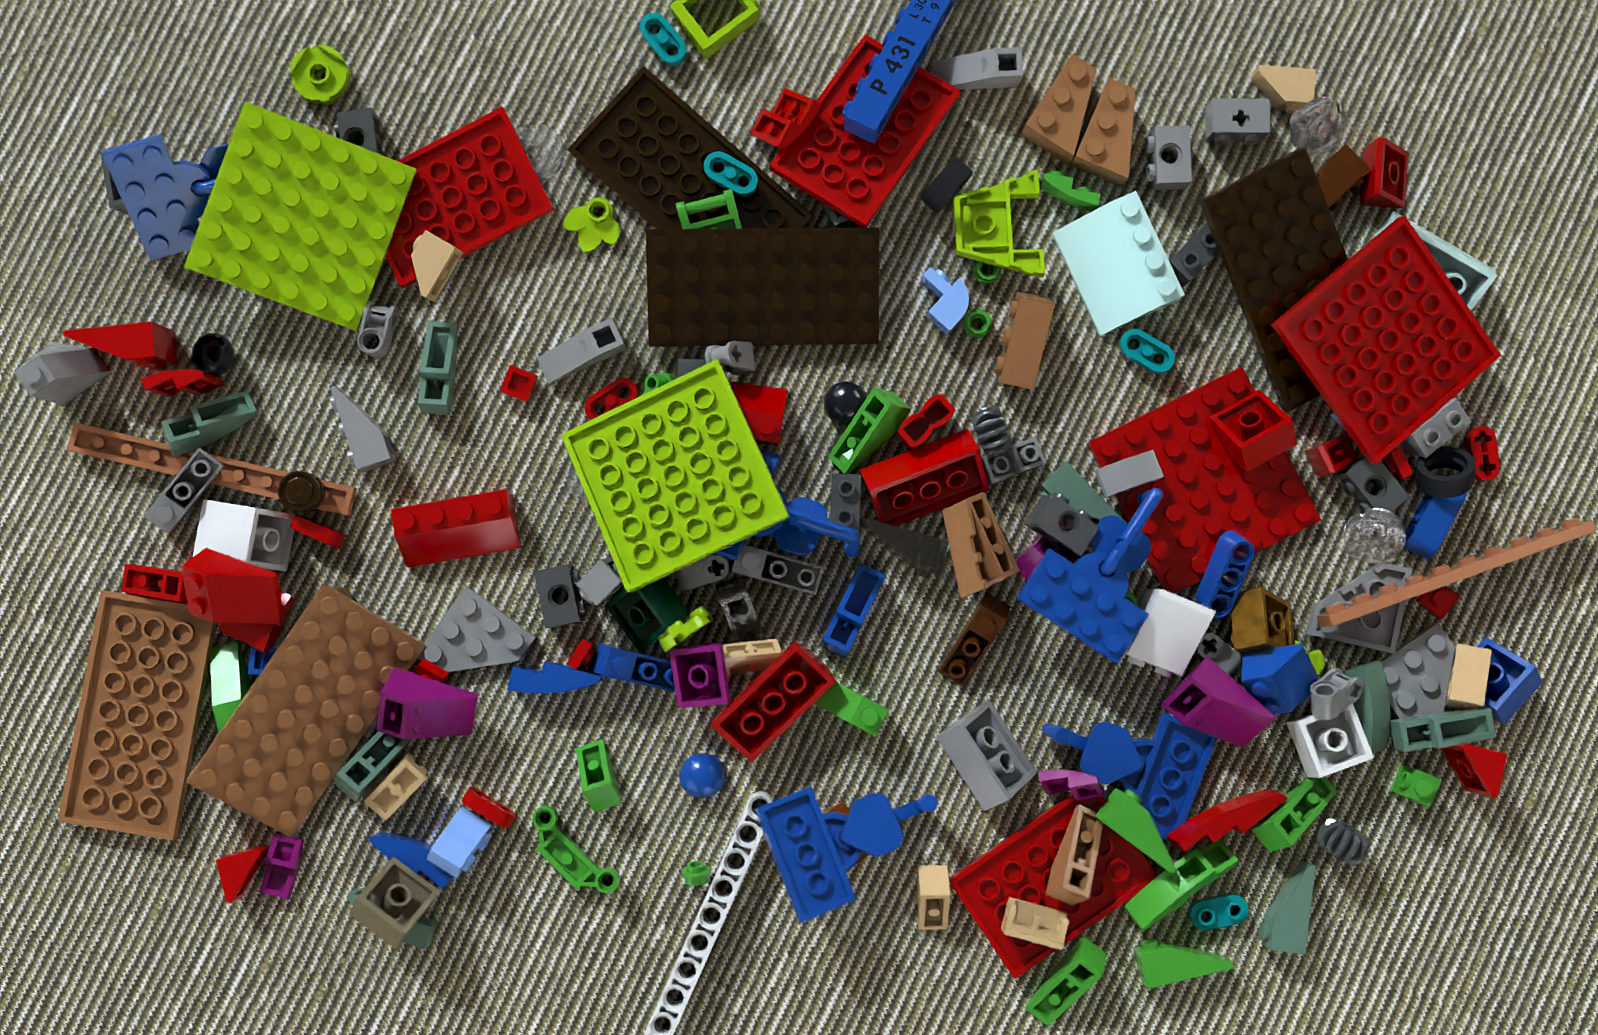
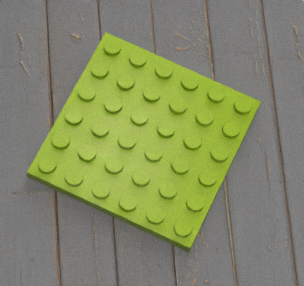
(300, 217)
(674, 476)

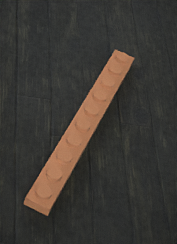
(158, 457)
(1445, 575)

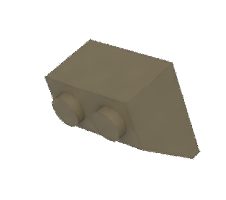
(394, 902)

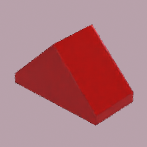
(1331, 455)
(238, 870)

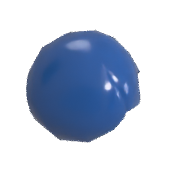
(702, 775)

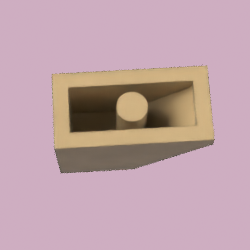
(1285, 86)
(433, 263)
(933, 897)

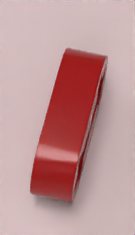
(1483, 452)
(317, 531)
(488, 807)

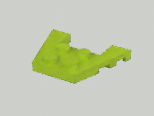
(985, 225)

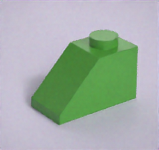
(598, 776)

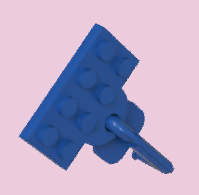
(160, 192)
(803, 528)
(1080, 595)
(1158, 769)
(812, 850)

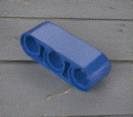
(1431, 524)
(1229, 561)

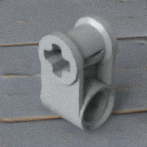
(377, 323)
(735, 357)
(700, 574)
(1220, 653)
(1334, 694)

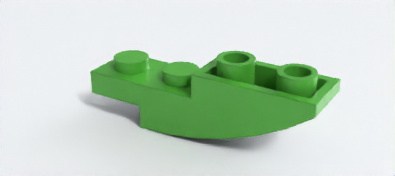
(1173, 890)

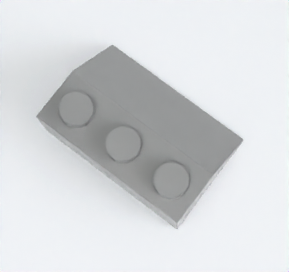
(987, 755)

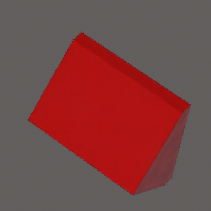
(1387, 175)
(1477, 768)

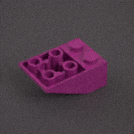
(1217, 705)
(424, 707)

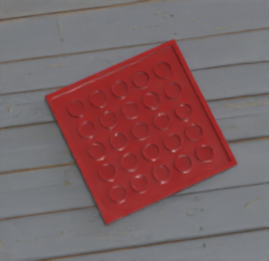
(1386, 340)
(1203, 485)

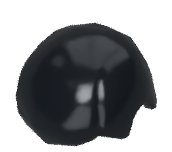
(212, 354)
(844, 401)

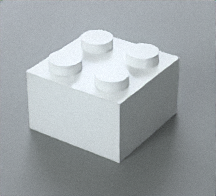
(1329, 744)

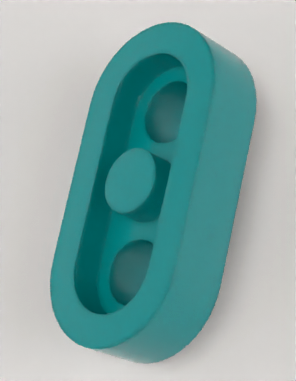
(664, 40)
(732, 173)
(1147, 348)
(1219, 911)

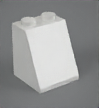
(246, 534)
(1169, 632)

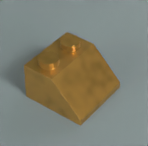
(1260, 621)

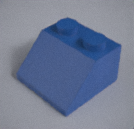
(1279, 677)
(1509, 682)

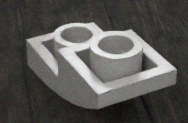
(1013, 461)
(1129, 473)

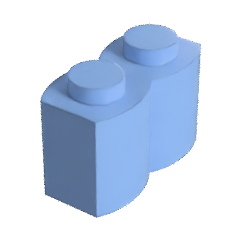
(459, 842)

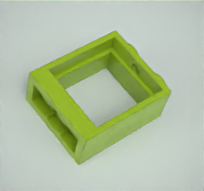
(715, 42)

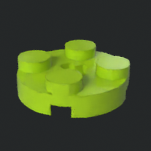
(327, 89)
(685, 629)

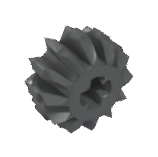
(991, 430)
(1343, 841)

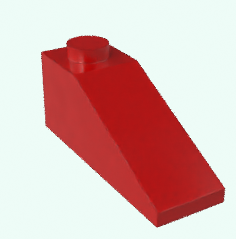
(154, 582)

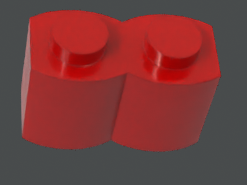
(919, 426)

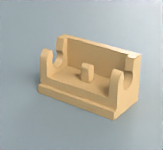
(750, 656)
(1468, 677)
(396, 786)
(1035, 923)

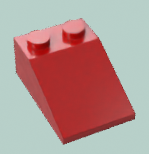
(140, 343)
(231, 590)

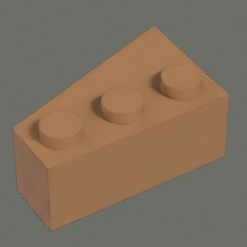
(1061, 112)
(1108, 135)
(1024, 339)
(977, 545)

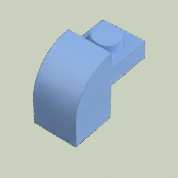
(952, 301)

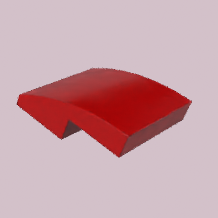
(787, 120)
(175, 381)
(258, 635)

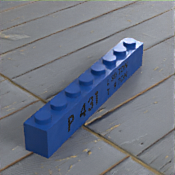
(894, 67)

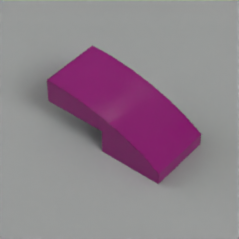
(1080, 784)
(282, 866)

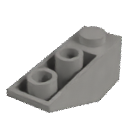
(982, 69)
(582, 351)
(367, 440)
(184, 491)
(778, 569)

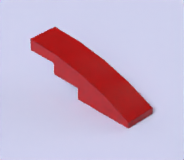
(1235, 814)

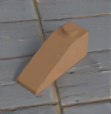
(1076, 858)

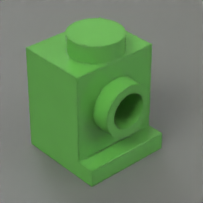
(1415, 785)

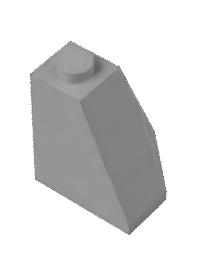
(61, 372)

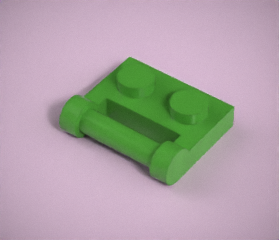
(727, 221)

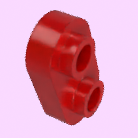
(610, 397)

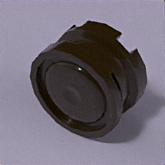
(301, 491)

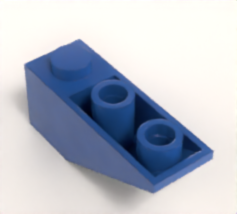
(633, 667)

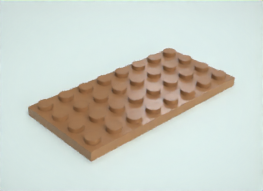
(305, 712)
(137, 716)

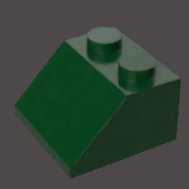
(647, 611)

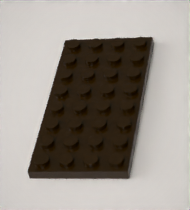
(653, 155)
(1276, 250)
(763, 286)

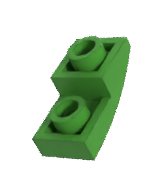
(1061, 188)

